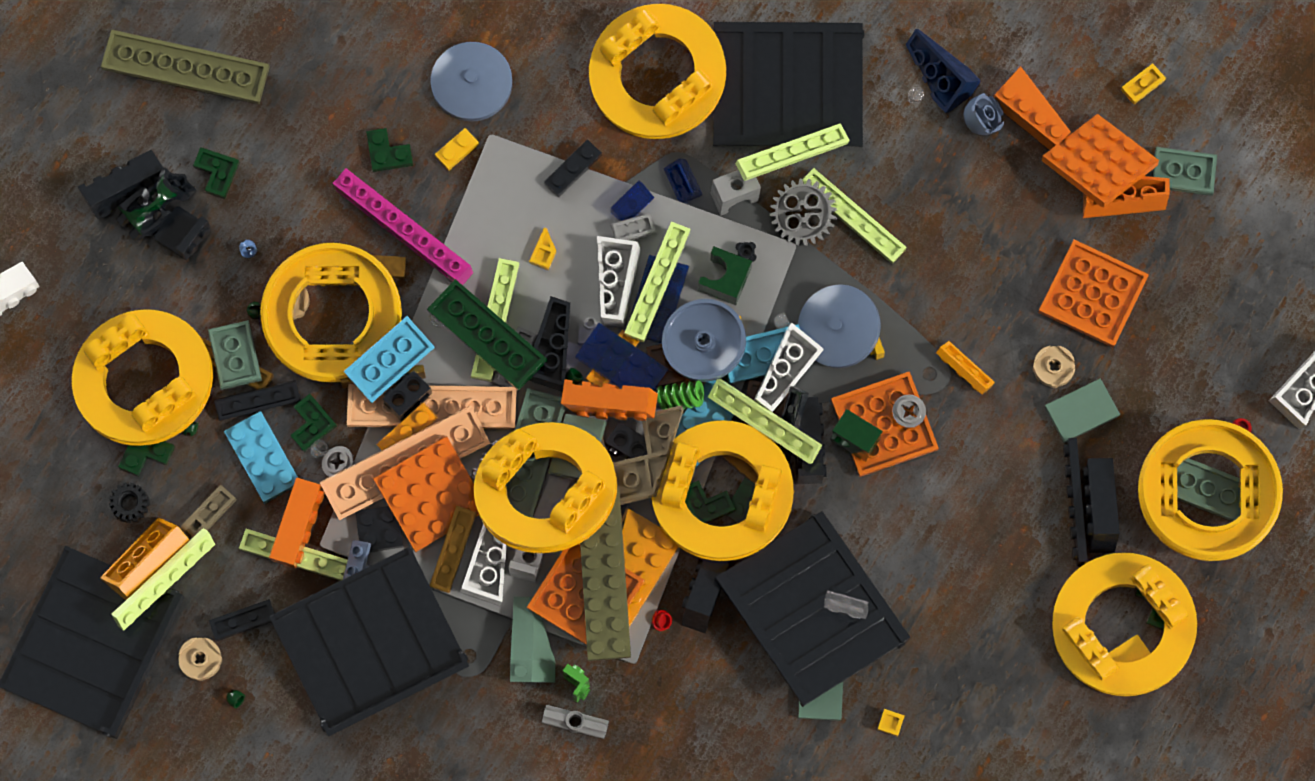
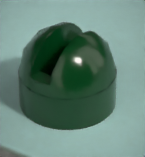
(254, 314)
(574, 375)
(192, 429)
(235, 698)

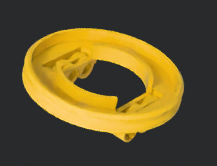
(689, 102)
(333, 266)
(168, 409)
(1259, 490)
(766, 511)
(575, 516)
(1091, 660)

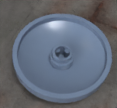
(471, 81)
(841, 323)
(704, 340)

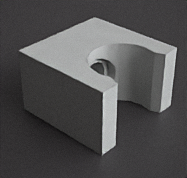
(726, 197)
(525, 570)

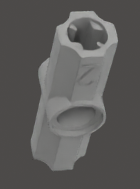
(589, 725)

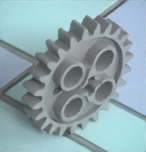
(804, 230)

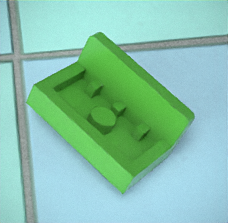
(578, 679)

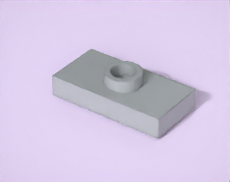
(634, 228)
(589, 318)

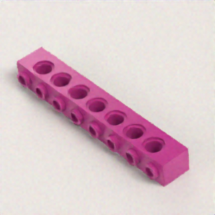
(402, 227)

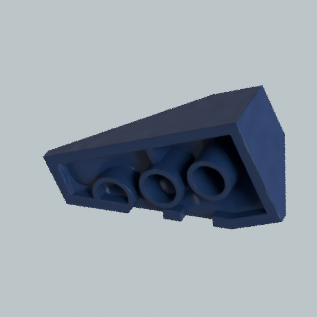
(945, 75)

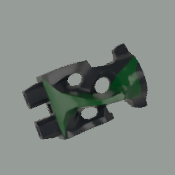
(169, 188)

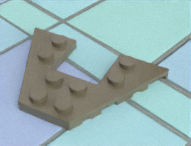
(641, 476)

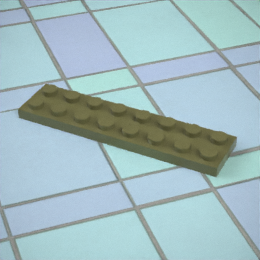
(185, 66)
(606, 590)

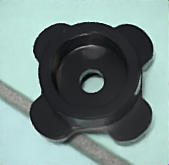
(750, 247)

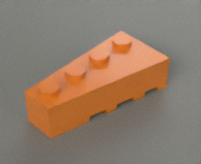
(1031, 110)
(1144, 196)
(609, 401)
(297, 523)

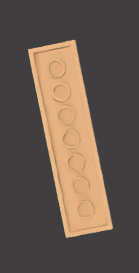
(492, 405)
(354, 486)

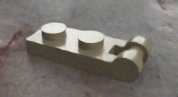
(209, 511)

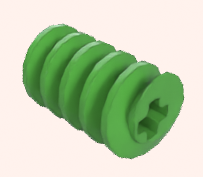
(687, 396)

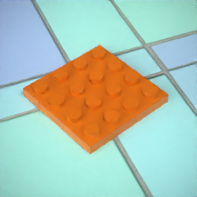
(1100, 160)
(1093, 293)
(875, 406)
(426, 492)
(562, 597)

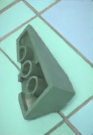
(530, 647)

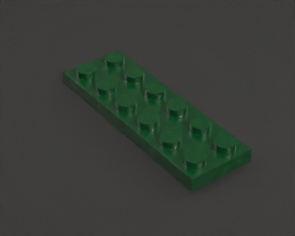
(487, 334)

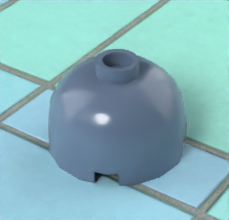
(983, 115)

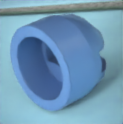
(247, 253)

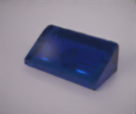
(682, 180)
(632, 202)

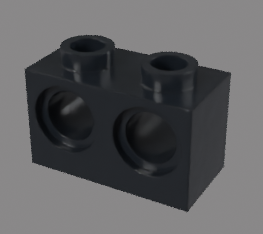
(412, 399)
(632, 438)

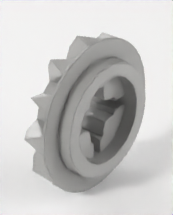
(908, 401)
(332, 456)

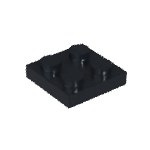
(379, 528)

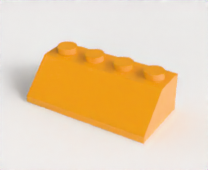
(144, 557)

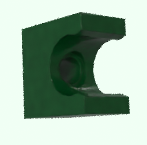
(732, 283)
(856, 435)

